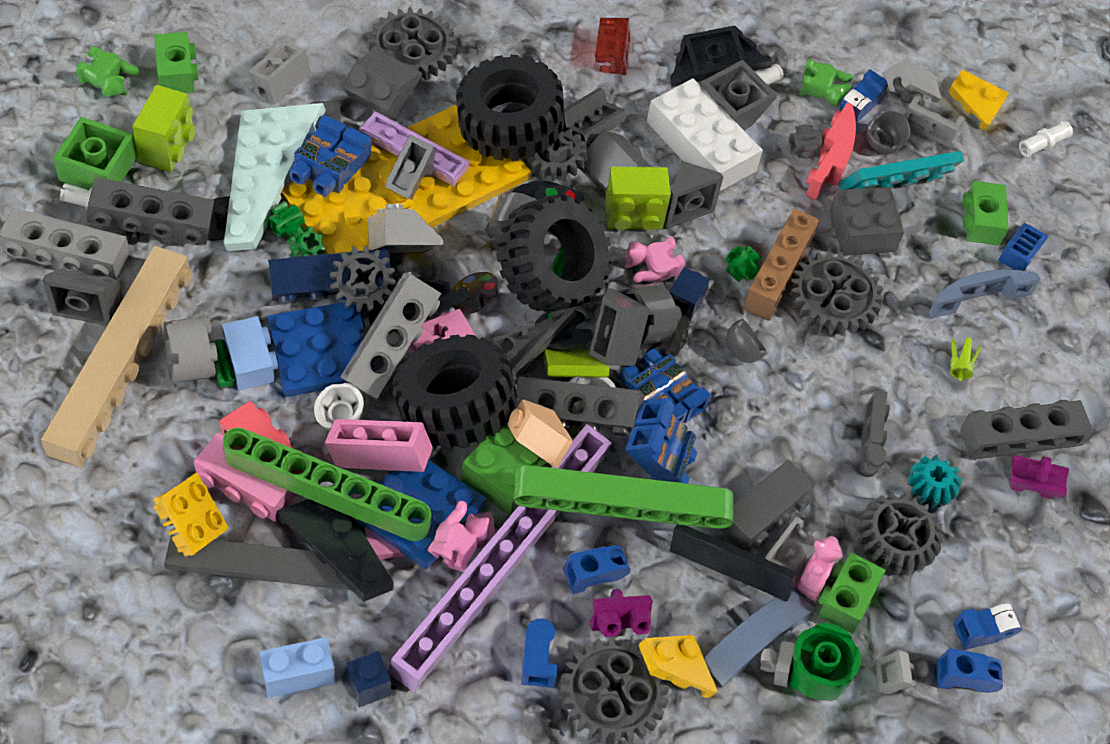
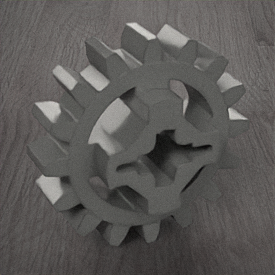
(561, 157)
(353, 268)

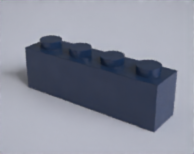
(310, 276)

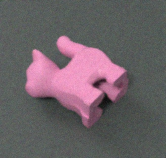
(657, 257)
(458, 542)
(819, 567)

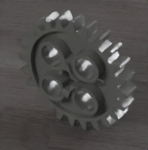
(415, 40)
(850, 307)
(587, 703)

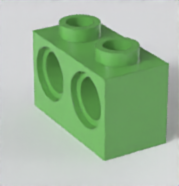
(855, 594)

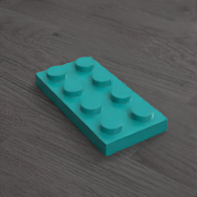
(903, 172)

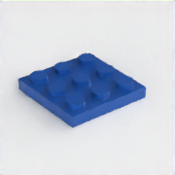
(315, 346)
(440, 493)

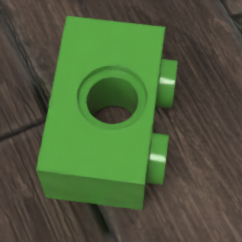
(174, 61)
(985, 213)

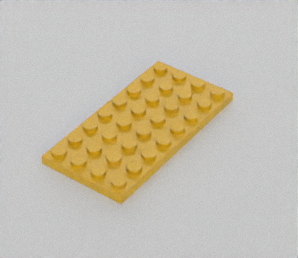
(344, 215)

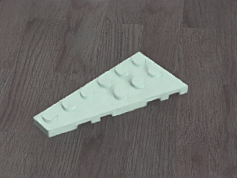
(263, 167)

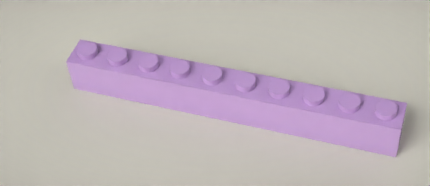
(487, 573)

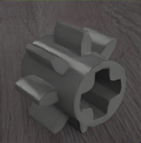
(805, 141)

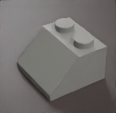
(401, 231)

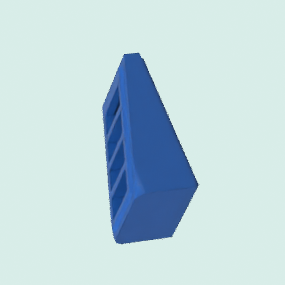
(1017, 260)

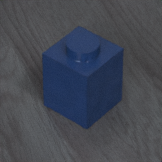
(689, 291)
(368, 679)

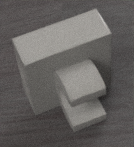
(778, 662)
(894, 672)

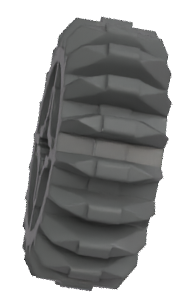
(900, 548)

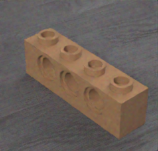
(780, 264)

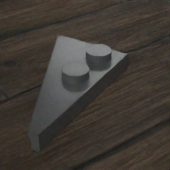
(528, 341)

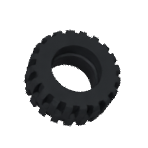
(505, 82)
(583, 248)
(451, 365)

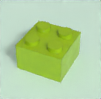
(163, 128)
(637, 198)

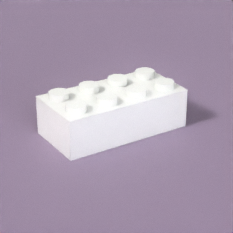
(703, 133)

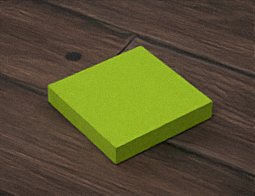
(574, 364)

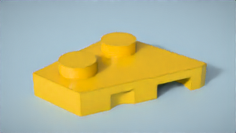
(978, 97)
(679, 662)

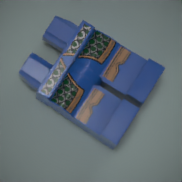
(330, 156)
(666, 380)
(665, 442)

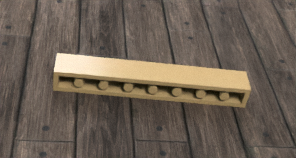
(116, 357)

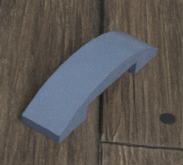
(1010, 282)
(754, 635)

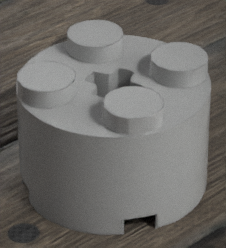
(188, 349)

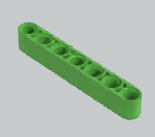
(334, 496)
(623, 497)

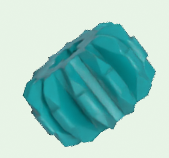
(934, 481)

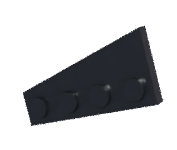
(340, 544)

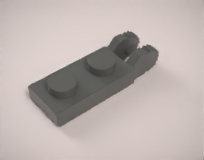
(873, 435)

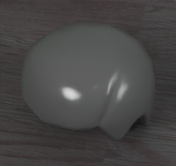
(888, 132)
(744, 343)

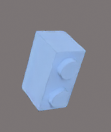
(249, 352)
(297, 667)

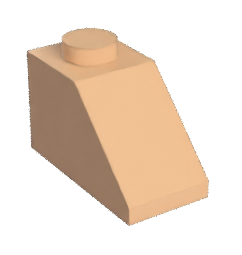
(540, 431)

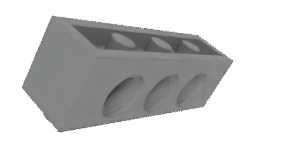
(63, 244)
(391, 317)

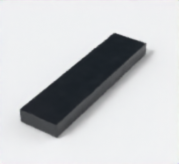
(733, 562)

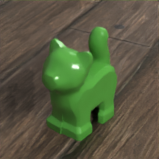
(105, 72)
(819, 80)

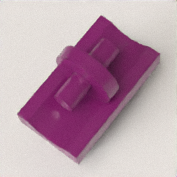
(1038, 476)
(620, 613)

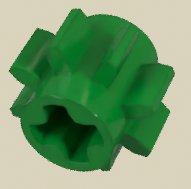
(285, 219)
(311, 241)
(743, 263)

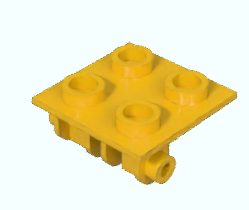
(192, 515)

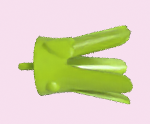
(963, 367)

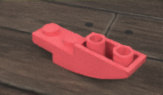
(835, 151)

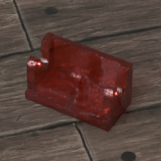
(613, 45)

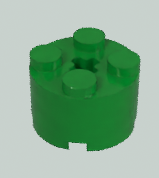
(824, 662)

